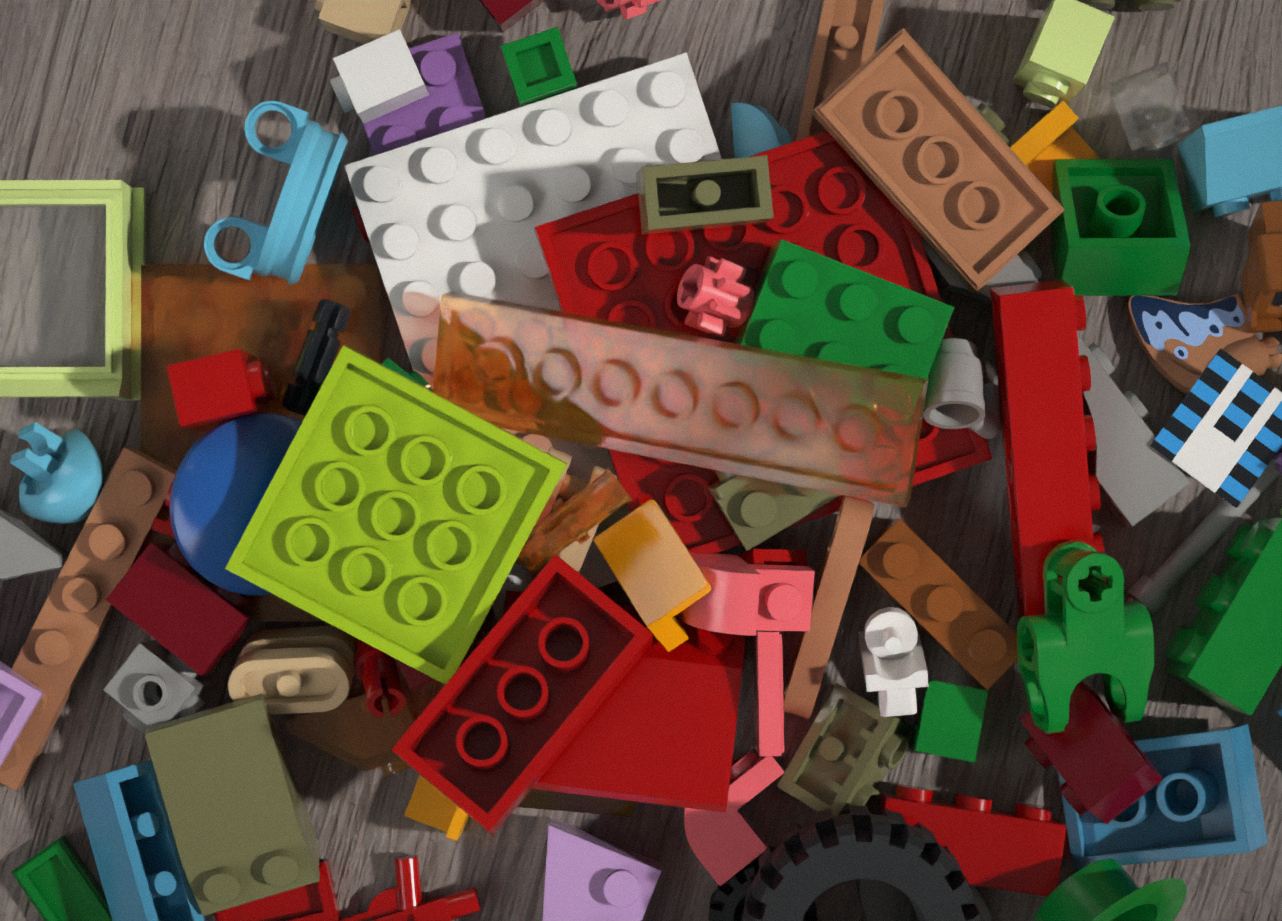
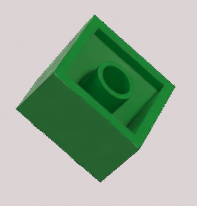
(1119, 227)

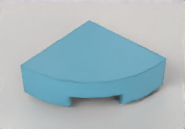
(755, 130)

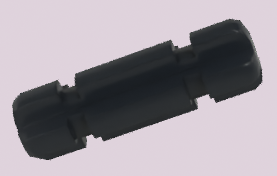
(316, 355)

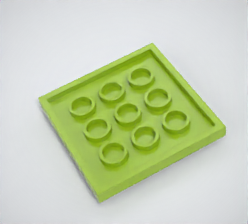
(396, 515)

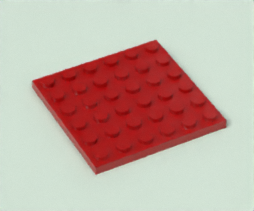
(818, 202)

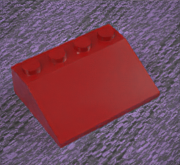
(662, 728)

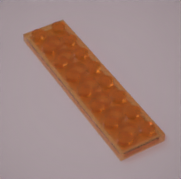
(682, 397)

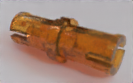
(573, 520)

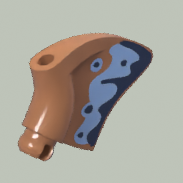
(1187, 336)

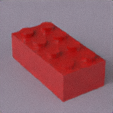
(523, 694)

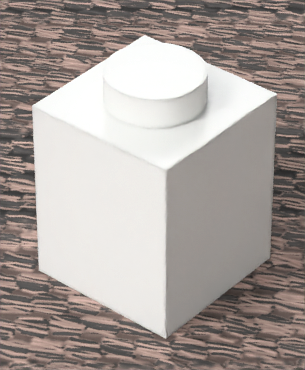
(378, 77)

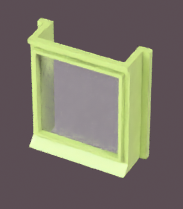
(71, 288)

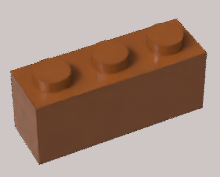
(940, 603)

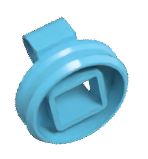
(287, 242)

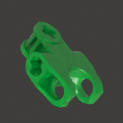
(1084, 634)

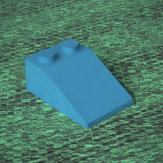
(1198, 810)

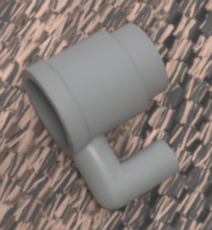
(957, 391)

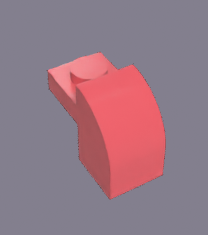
(751, 596)
(727, 839)

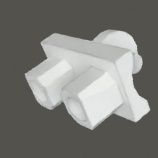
(893, 660)

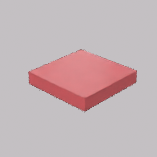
(768, 693)

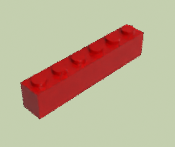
(1044, 427)

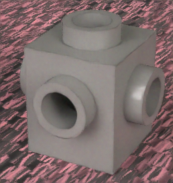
(156, 687)

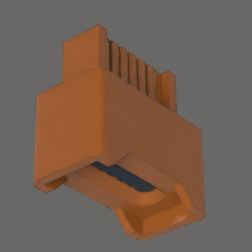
(1263, 270)

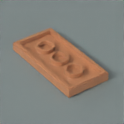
(938, 160)

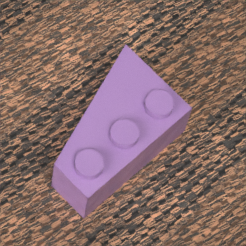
(595, 878)

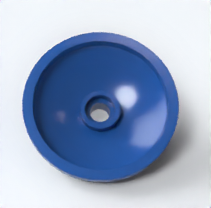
(221, 489)

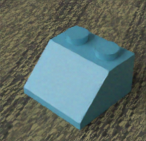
(1234, 162)

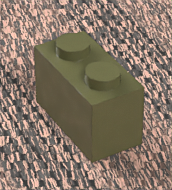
(704, 194)

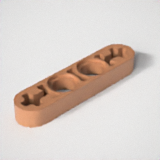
(827, 605)

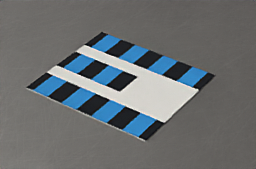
(1225, 429)

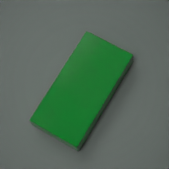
(62, 885)

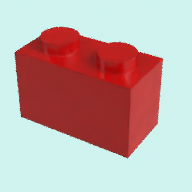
(220, 388)

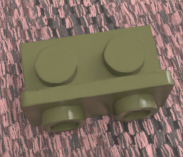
(762, 507)
(845, 754)

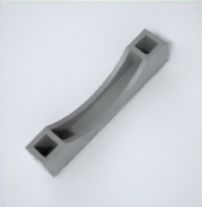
(1128, 470)

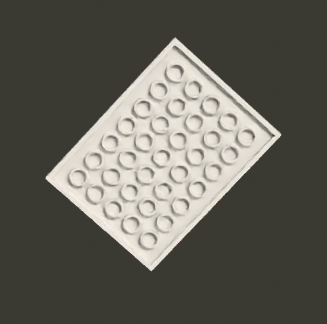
(467, 202)

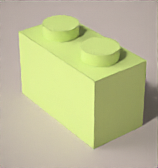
(1062, 52)

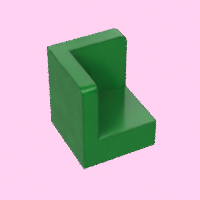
(539, 66)
(950, 721)

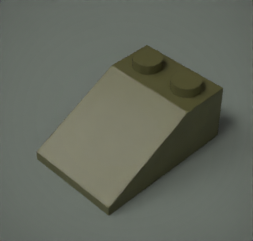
(233, 805)

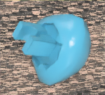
(60, 476)

